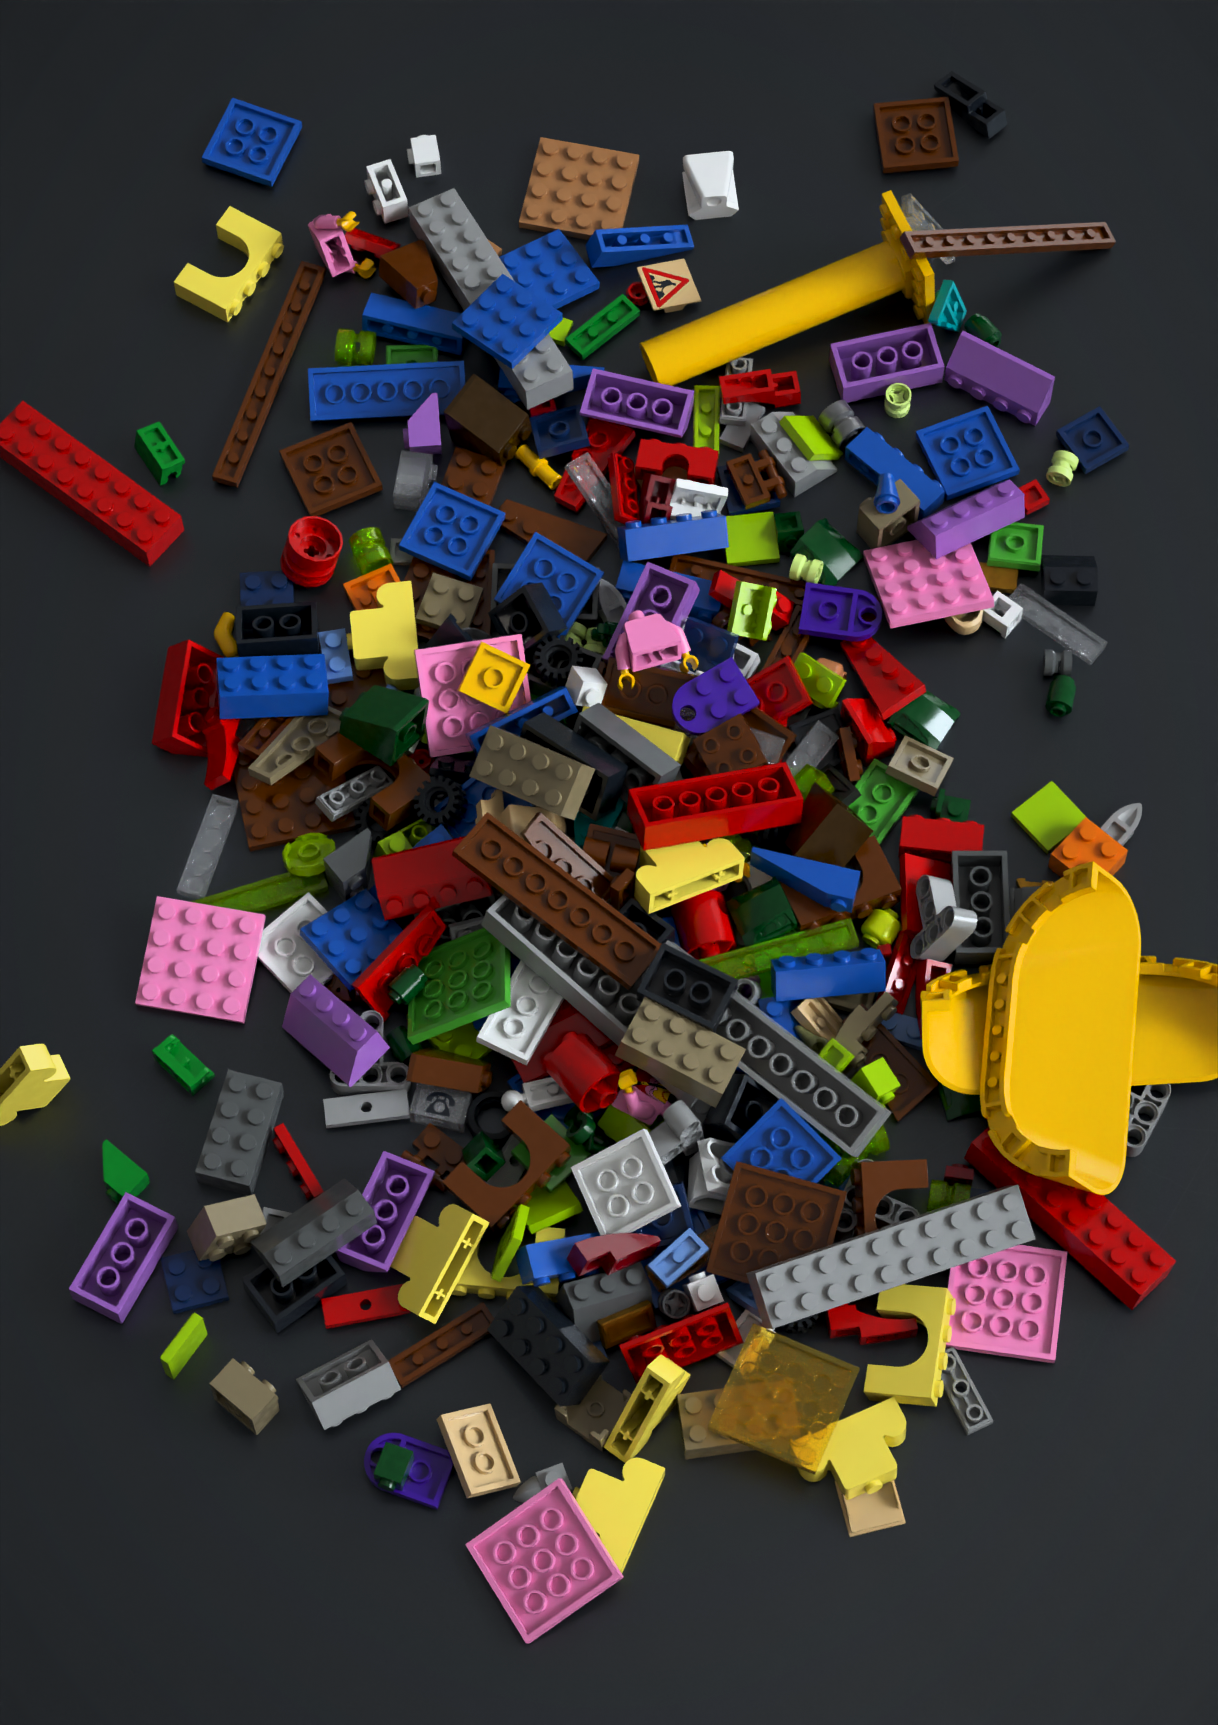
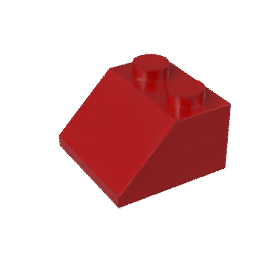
(872, 735)

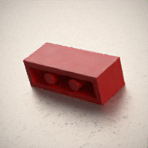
(938, 837)

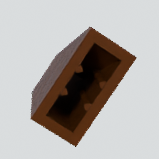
(410, 273)
(449, 1070)

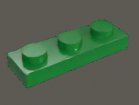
(602, 327)

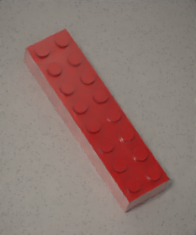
(88, 484)
(1082, 1225)

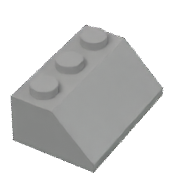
(791, 463)
(348, 1384)

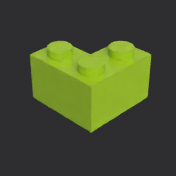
(877, 1081)

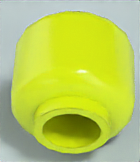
(881, 927)

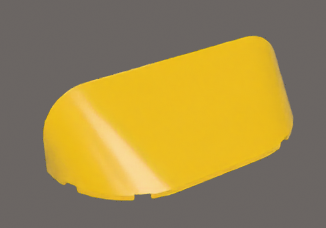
(1172, 1029)
(1064, 1031)

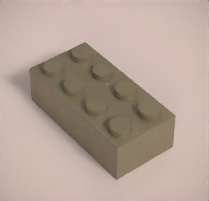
(532, 772)
(680, 1052)
(694, 1415)

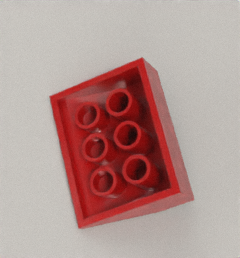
(684, 1341)

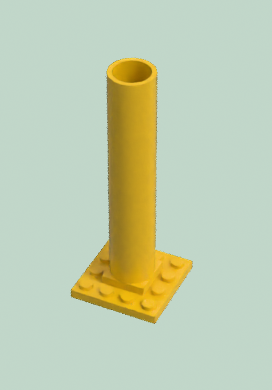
(796, 305)

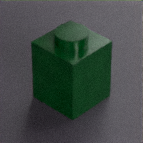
(483, 1156)
(393, 1467)

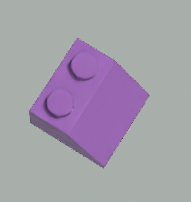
(424, 428)

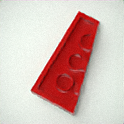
(604, 439)
(883, 676)
(404, 951)

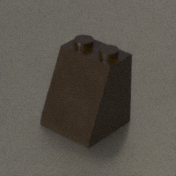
(486, 421)
(827, 830)

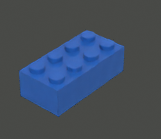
(272, 686)

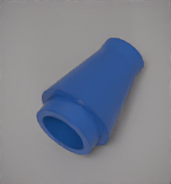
(886, 495)

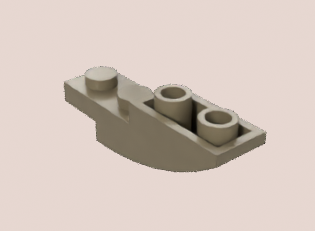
(862, 1026)

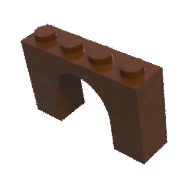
(392, 803)
(877, 891)
(876, 1180)
(498, 1203)

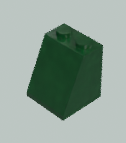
(385, 722)

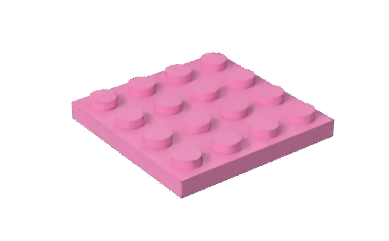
(922, 588)
(449, 710)
(200, 959)
(1009, 1303)
(544, 1560)

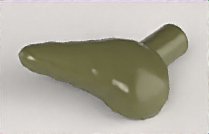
(809, 1039)

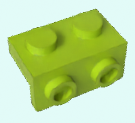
(752, 610)
(819, 681)

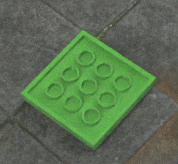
(463, 985)

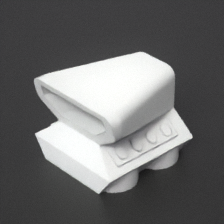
(710, 185)
(709, 1176)

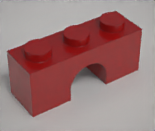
(658, 456)

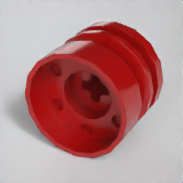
(311, 551)

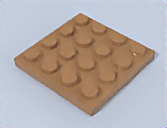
(578, 189)

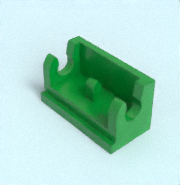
(158, 452)
(182, 1065)

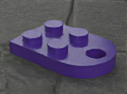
(837, 613)
(713, 698)
(427, 1474)

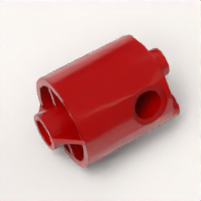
(704, 925)
(583, 1072)

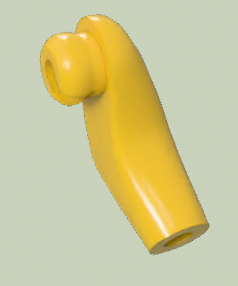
(224, 636)

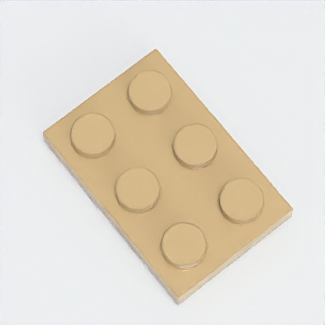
(478, 1450)

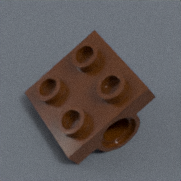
(730, 747)
(612, 849)

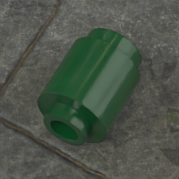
(983, 329)
(1061, 695)
(406, 985)
(400, 1045)

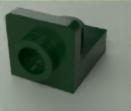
(788, 530)
(950, 807)

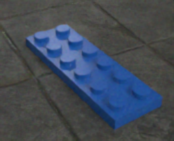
(381, 389)

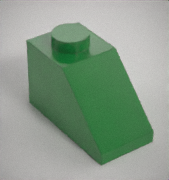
(121, 1174)

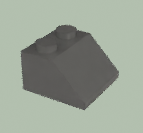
(350, 865)

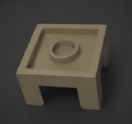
(595, 1414)

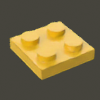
(493, 677)

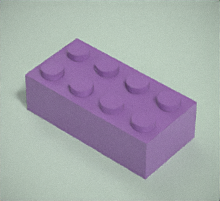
(874, 362)
(659, 593)
(123, 1258)

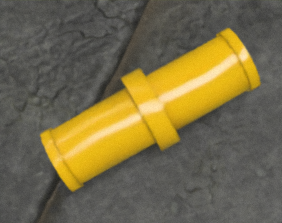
(538, 467)

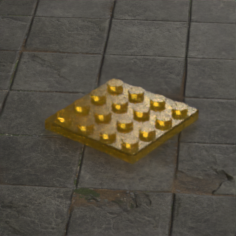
(783, 1398)

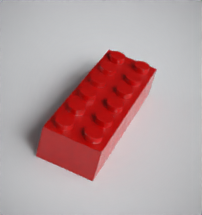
(714, 806)

